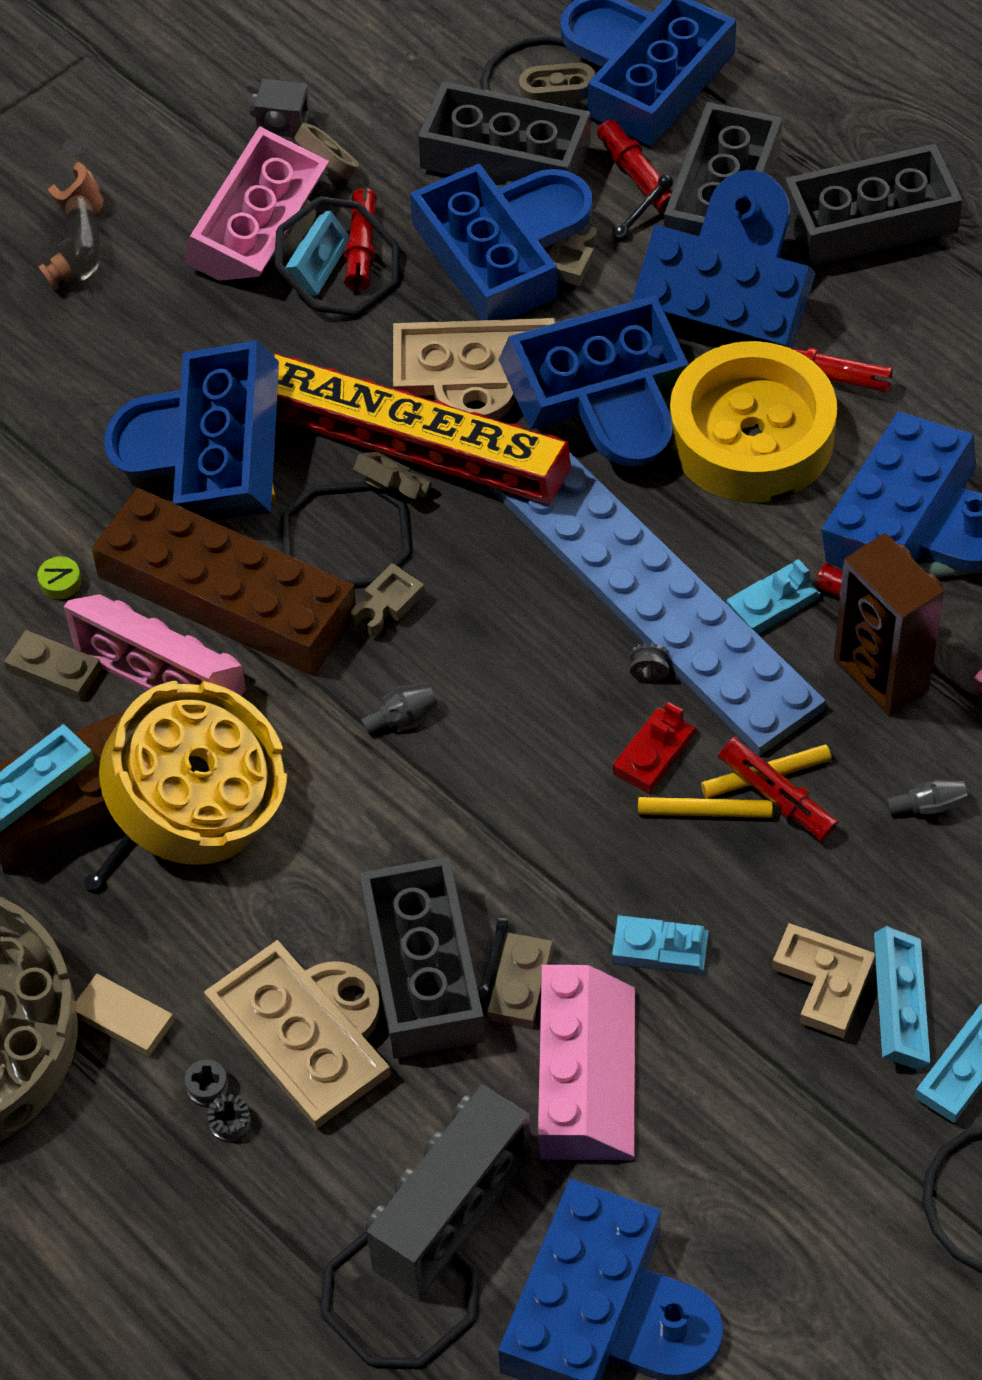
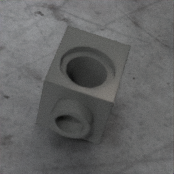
(280, 106)

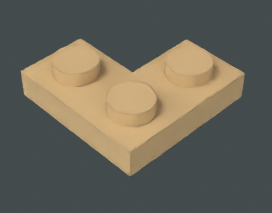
(833, 968)

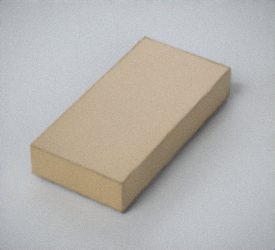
(123, 1015)

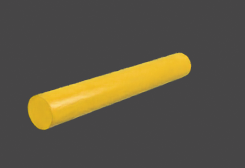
(783, 765)
(705, 807)

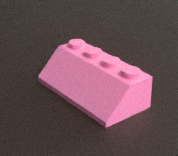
(258, 195)
(145, 648)
(586, 1065)

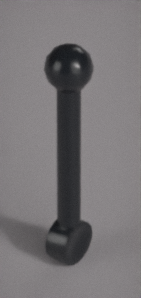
(621, 230)
(93, 882)
(484, 989)

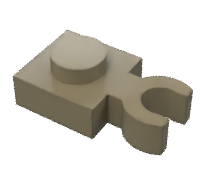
(574, 257)
(385, 472)
(389, 594)

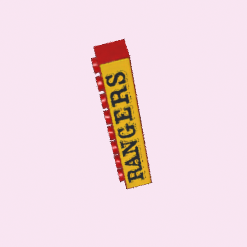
(421, 430)

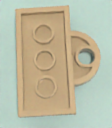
(457, 361)
(304, 1029)

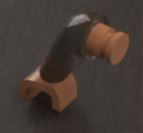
(81, 247)

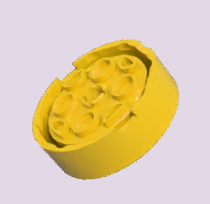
(747, 387)
(182, 812)

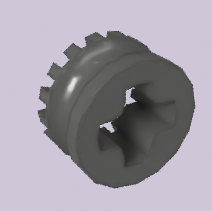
(649, 662)
(195, 1074)
(218, 1111)

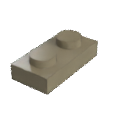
(53, 665)
(519, 981)

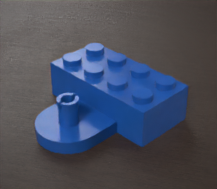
(647, 59)
(497, 236)
(732, 270)
(604, 371)
(208, 433)
(913, 494)
(599, 1303)

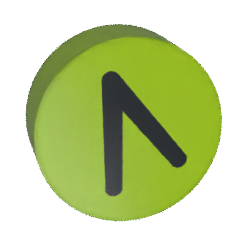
(59, 577)

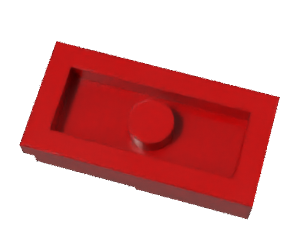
(654, 748)

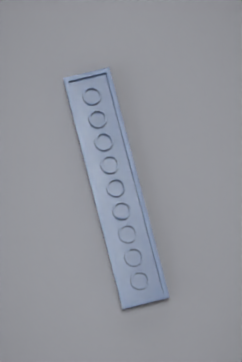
(670, 607)

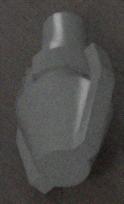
(404, 708)
(930, 798)

